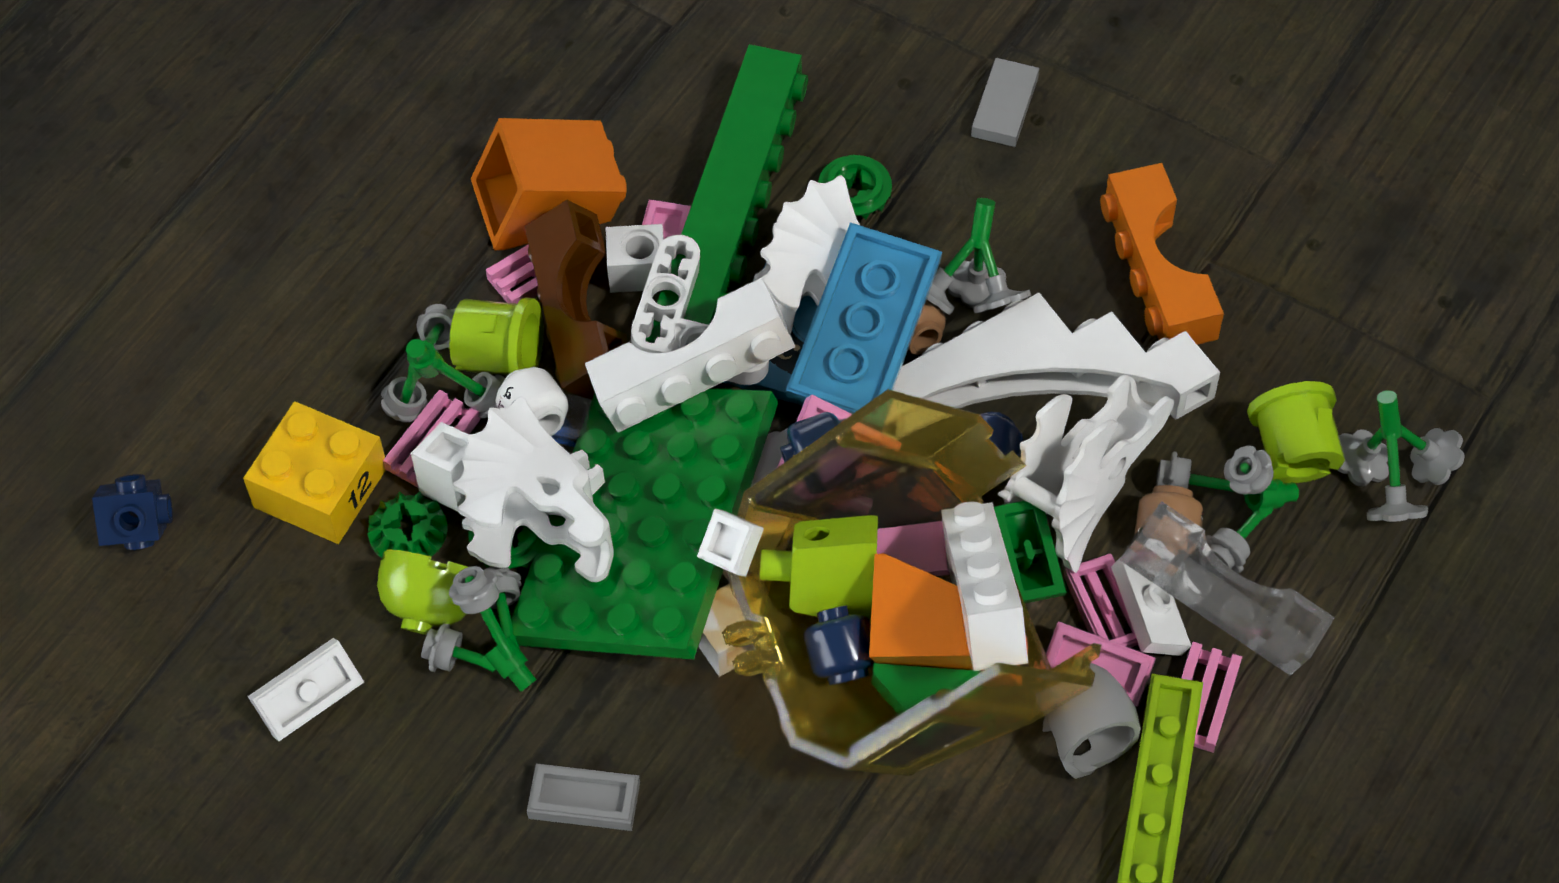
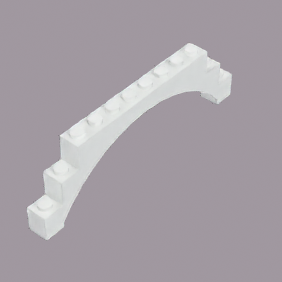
(1008, 356)

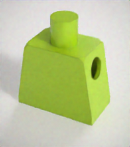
(827, 565)

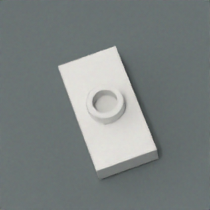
(1151, 613)
(306, 689)

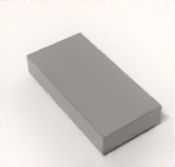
(1005, 102)
(583, 797)

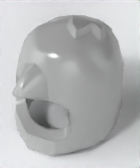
(1100, 715)

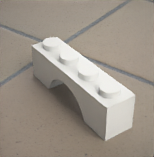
(642, 383)
(985, 585)

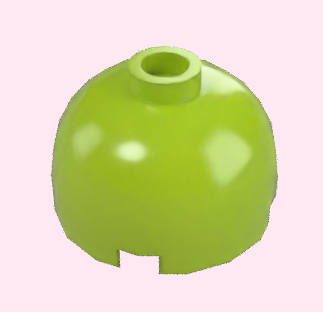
(418, 590)

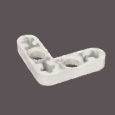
(674, 329)

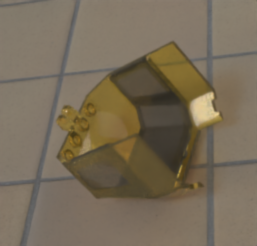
(905, 466)

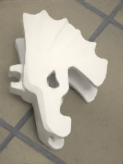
(806, 245)
(518, 479)
(1083, 480)

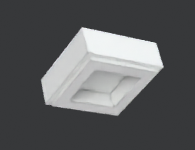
(730, 542)

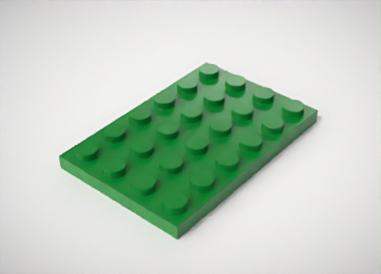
(658, 504)

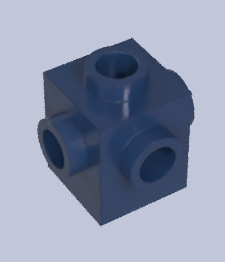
(131, 512)

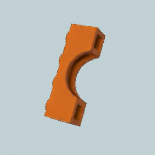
(1175, 300)

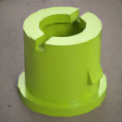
(496, 336)
(1298, 430)

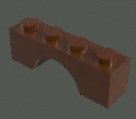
(564, 253)

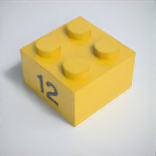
(315, 472)

